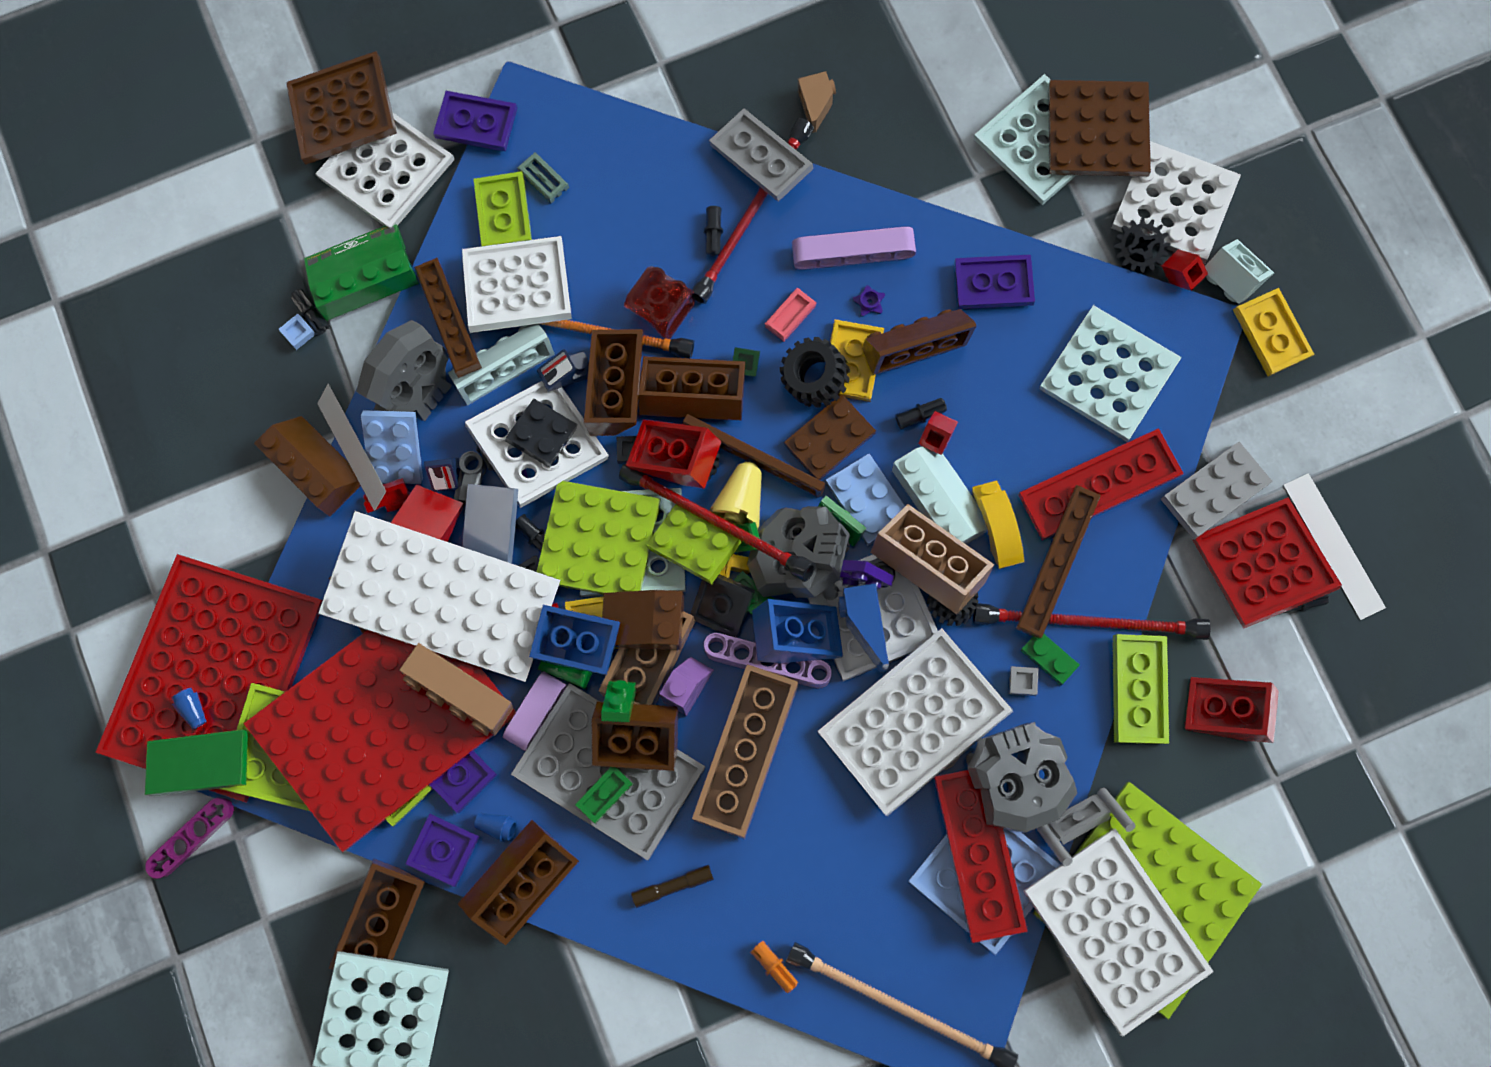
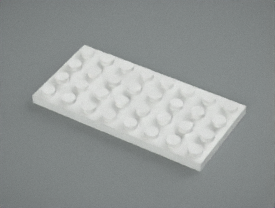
(438, 595)

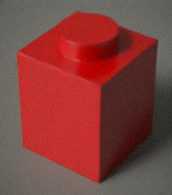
(1184, 269)
(938, 433)

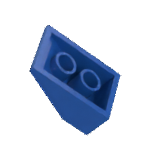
(863, 618)
(796, 632)
(574, 640)

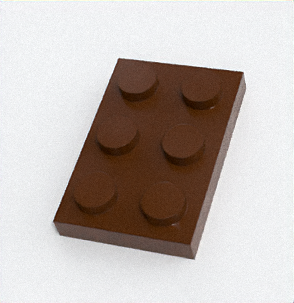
(829, 437)

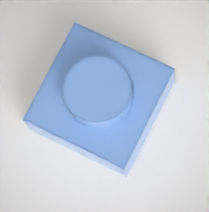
(297, 331)

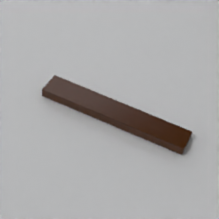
(448, 318)
(762, 459)
(1058, 562)

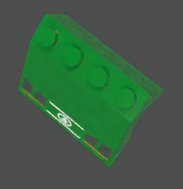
(359, 271)

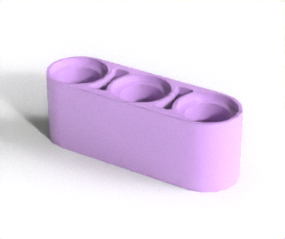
(534, 710)

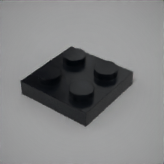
(541, 432)
(722, 605)

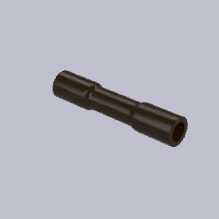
(656, 891)

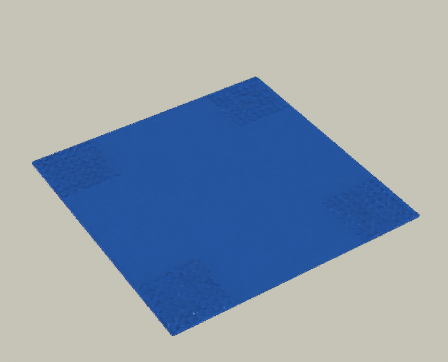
(818, 850)

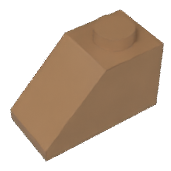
(816, 97)

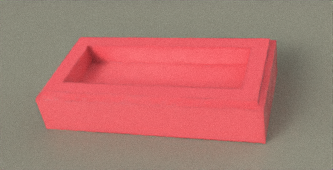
(790, 314)

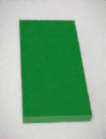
(196, 763)

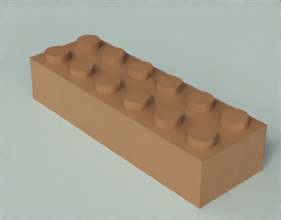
(745, 751)

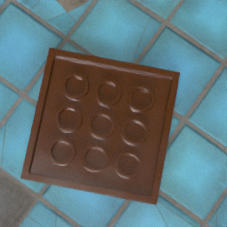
(341, 108)
(1099, 128)

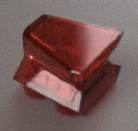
(660, 301)

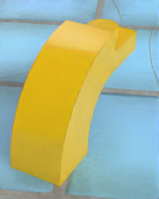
(1000, 524)

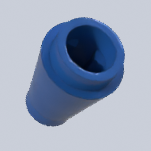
(189, 707)
(497, 826)

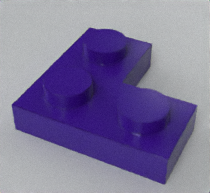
(863, 573)

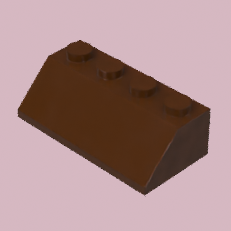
(918, 340)
(613, 381)
(691, 387)
(310, 463)
(518, 883)
(379, 913)

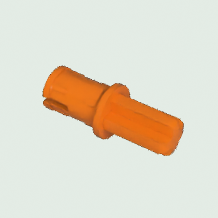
(774, 967)

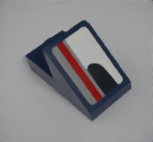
(563, 370)
(442, 474)

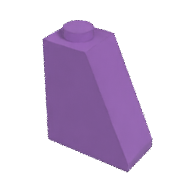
(685, 685)

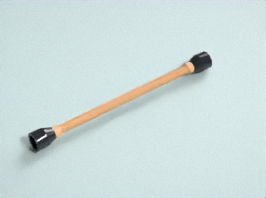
(998, 1056)

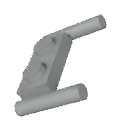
(1081, 819)

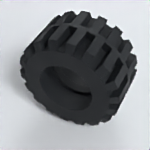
(801, 359)

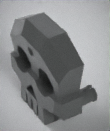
(405, 372)
(819, 540)
(1029, 800)

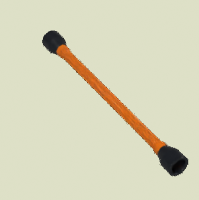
(679, 347)

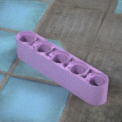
(853, 247)
(732, 644)

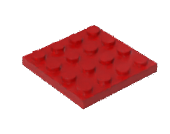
(1266, 563)

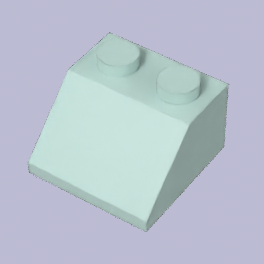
(1237, 271)

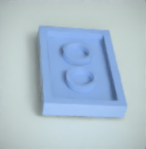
(393, 445)
(866, 496)

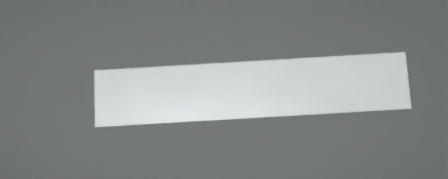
(351, 447)
(1334, 546)

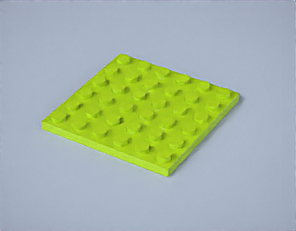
(1189, 873)

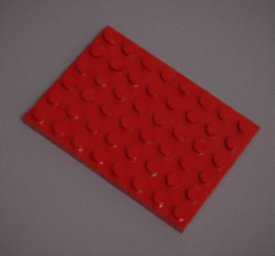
(211, 636)
(362, 738)

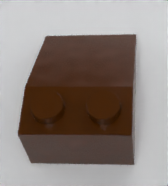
(646, 618)

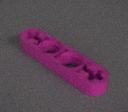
(187, 834)

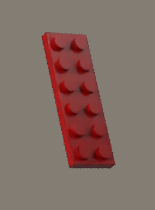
(1113, 475)
(979, 861)

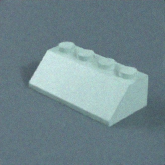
(504, 362)
(940, 493)

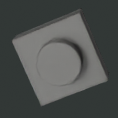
(1023, 681)

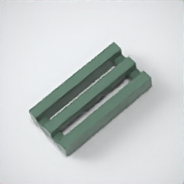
(556, 191)

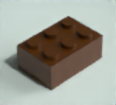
(642, 743)

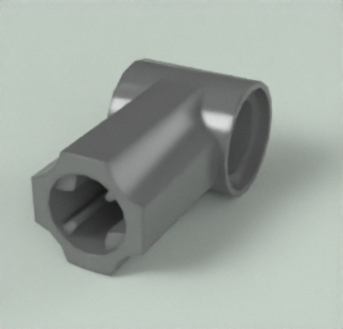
(469, 476)

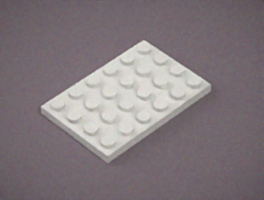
(915, 721)
(1118, 932)

